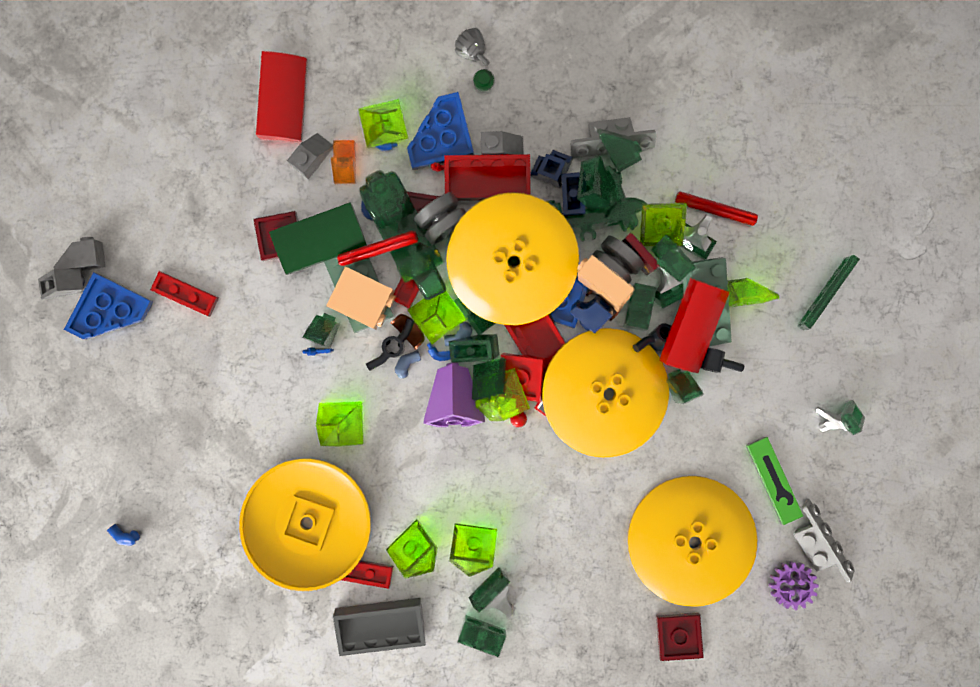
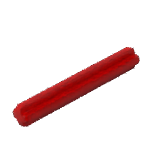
(717, 208)
(377, 248)

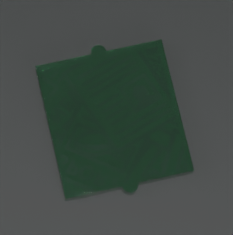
(489, 379)

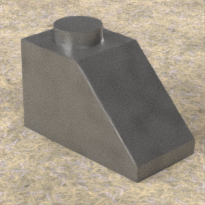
(501, 143)
(310, 155)
(83, 254)
(60, 283)

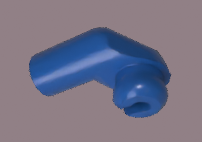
(123, 538)

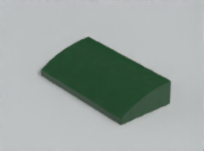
(318, 238)

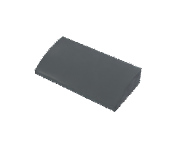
(379, 627)

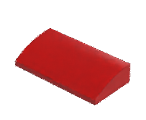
(281, 96)
(486, 175)
(694, 326)
(537, 339)

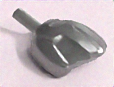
(471, 45)

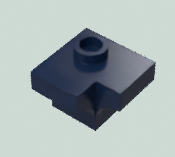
(551, 167)
(592, 313)

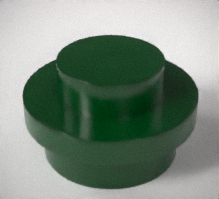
(483, 80)

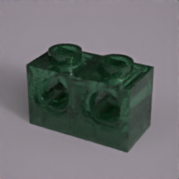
(640, 307)
(482, 636)

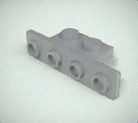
(594, 145)
(820, 545)

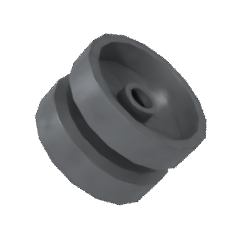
(440, 218)
(619, 258)

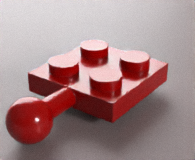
(531, 375)

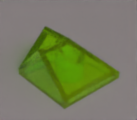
(383, 123)
(662, 220)
(749, 292)
(437, 316)
(505, 405)
(340, 424)
(473, 548)
(413, 551)

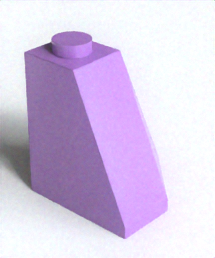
(452, 399)

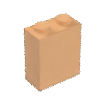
(604, 282)
(361, 298)

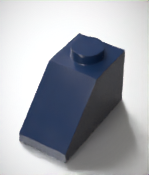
(571, 204)

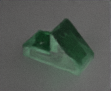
(672, 258)
(478, 323)

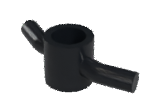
(655, 339)
(386, 355)
(715, 360)

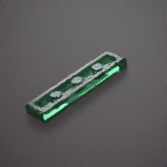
(828, 292)

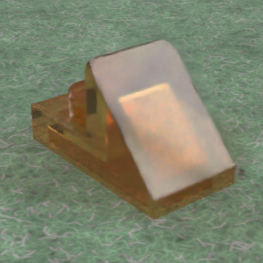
(344, 161)

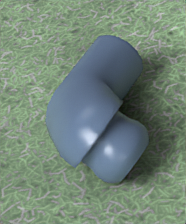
(464, 331)
(404, 362)

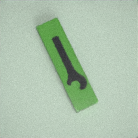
(774, 480)

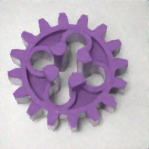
(803, 594)

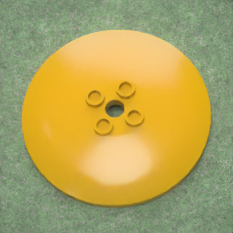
(509, 227)
(576, 389)
(274, 529)
(662, 532)

